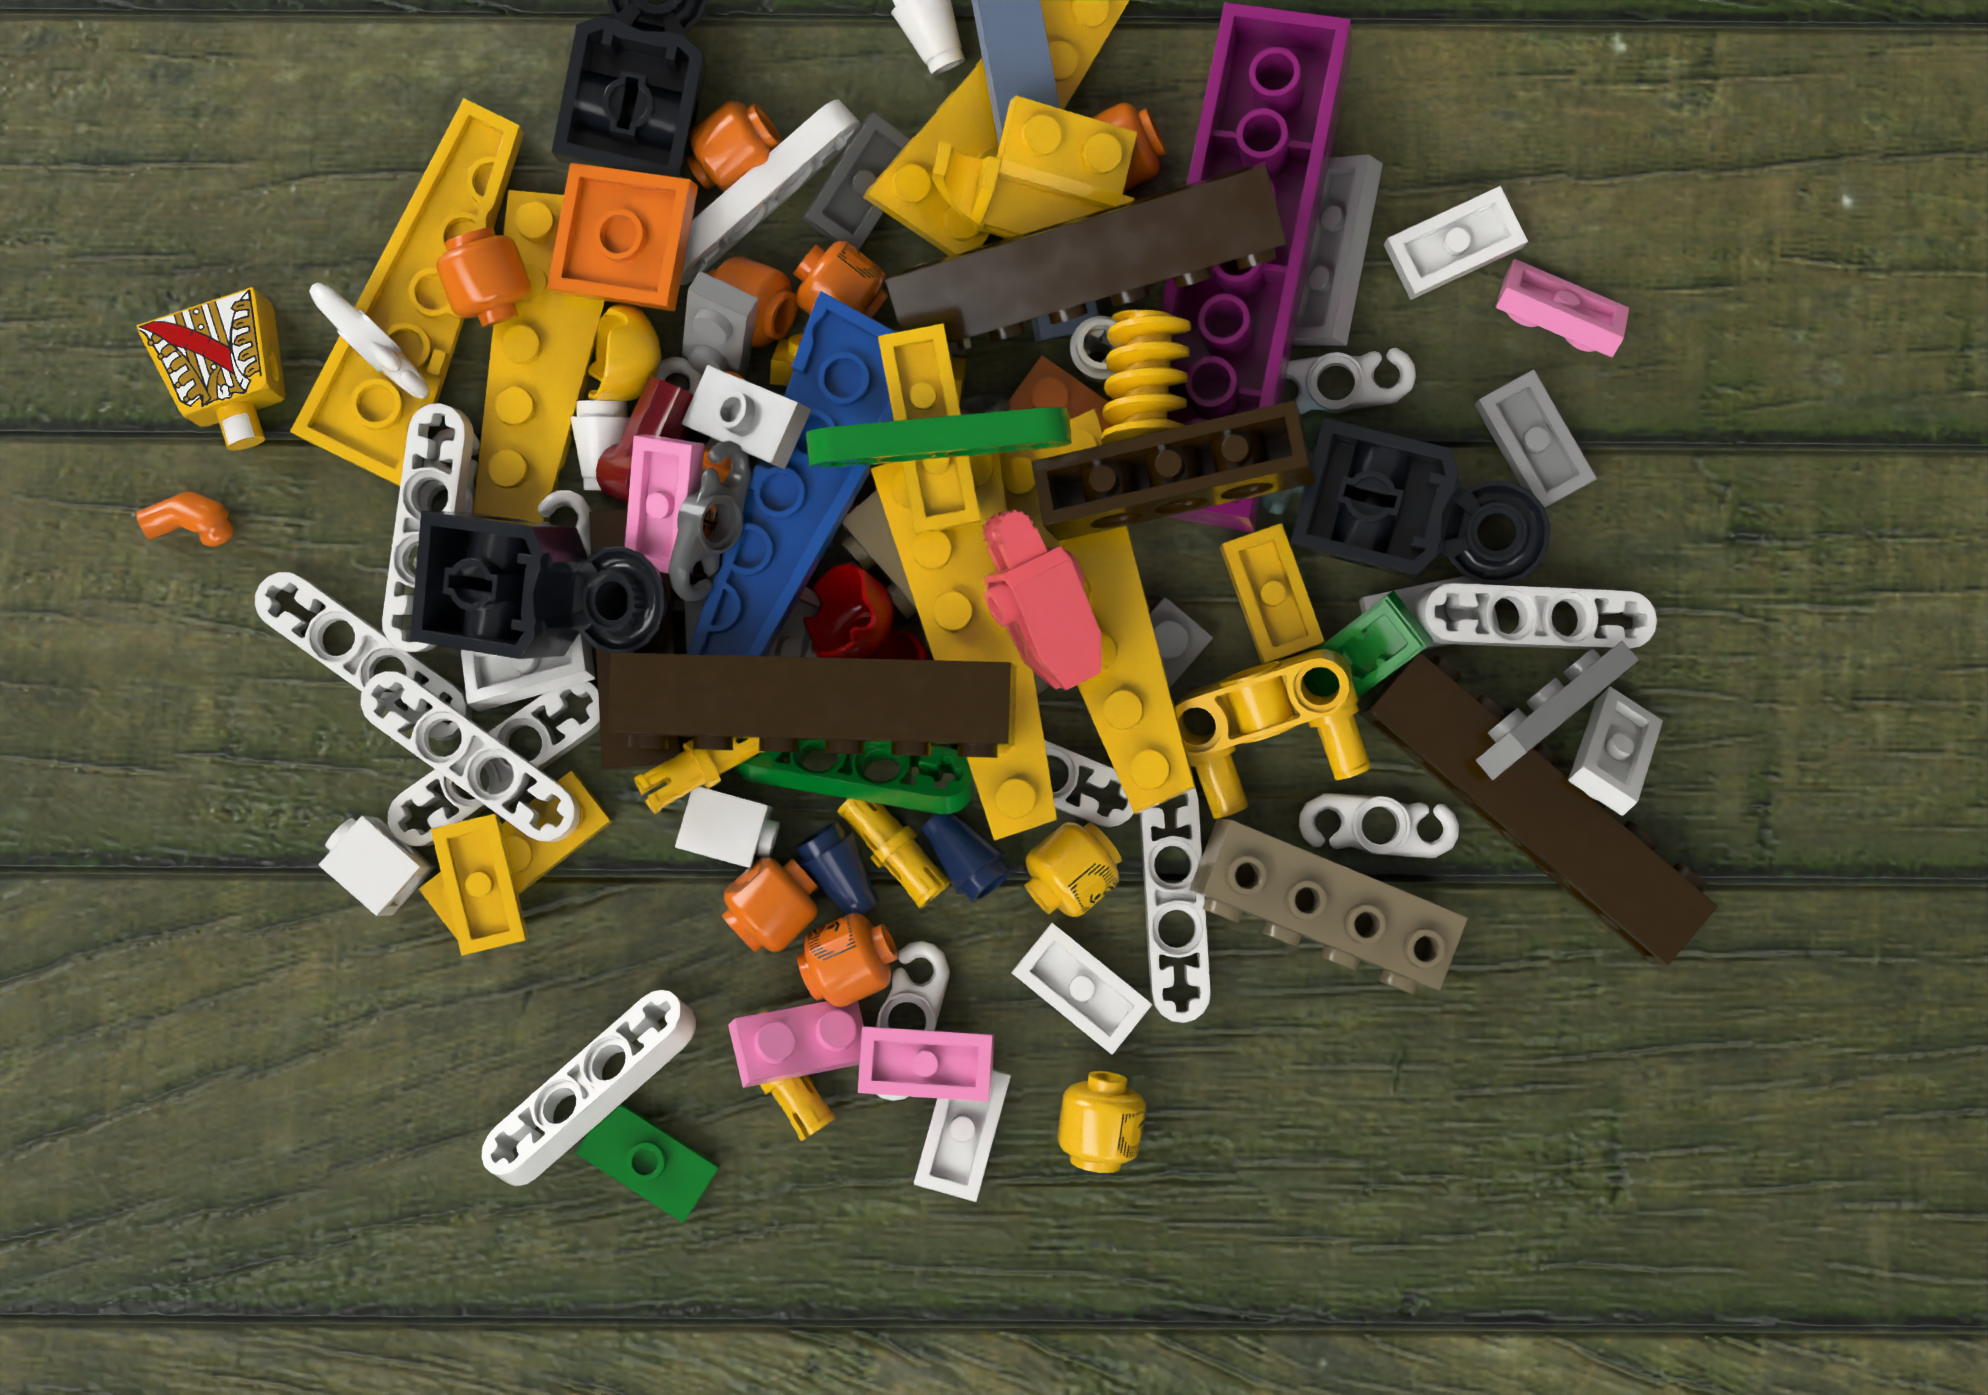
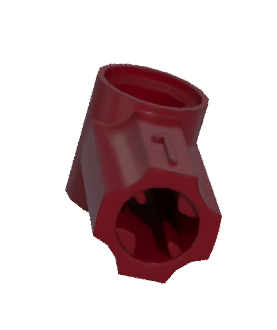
(657, 414)

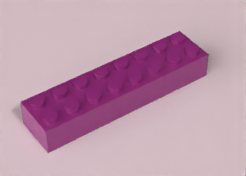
(1275, 101)

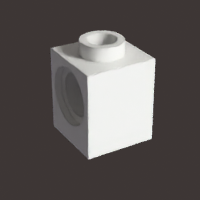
(727, 828)
(374, 864)

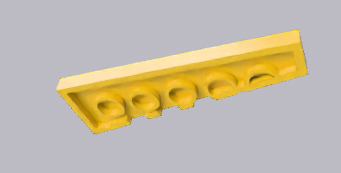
(966, 121)
(533, 373)
(353, 405)
(948, 591)
(1131, 693)

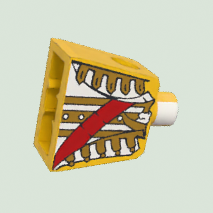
(220, 363)

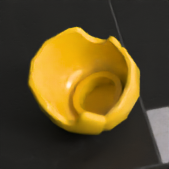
(625, 354)

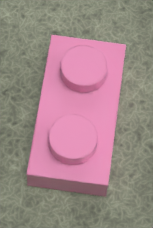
(1563, 308)
(660, 481)
(796, 1042)
(926, 1063)

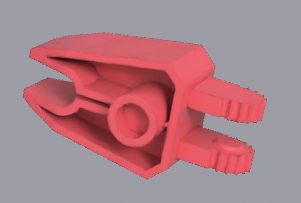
(1041, 601)

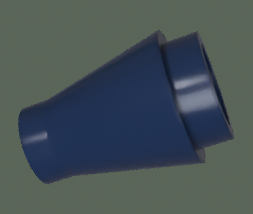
(966, 855)
(838, 868)

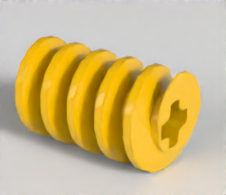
(1143, 373)

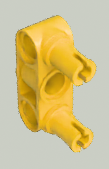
(1265, 704)

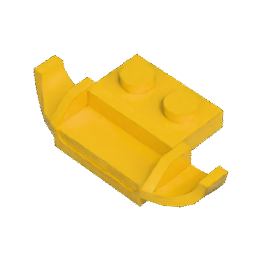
(1045, 171)

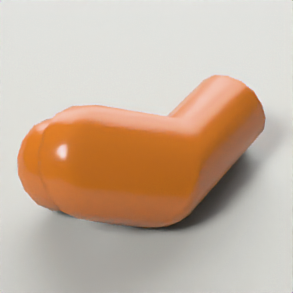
(190, 512)

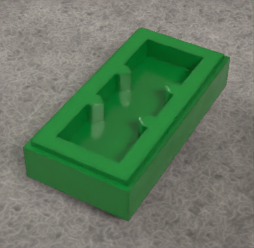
(1372, 646)
(649, 1161)

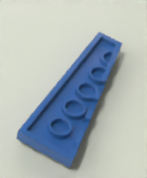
(797, 509)

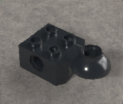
(632, 89)
(1403, 507)
(528, 589)

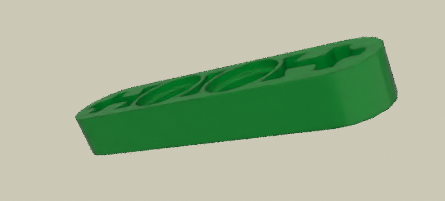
(938, 437)
(849, 780)

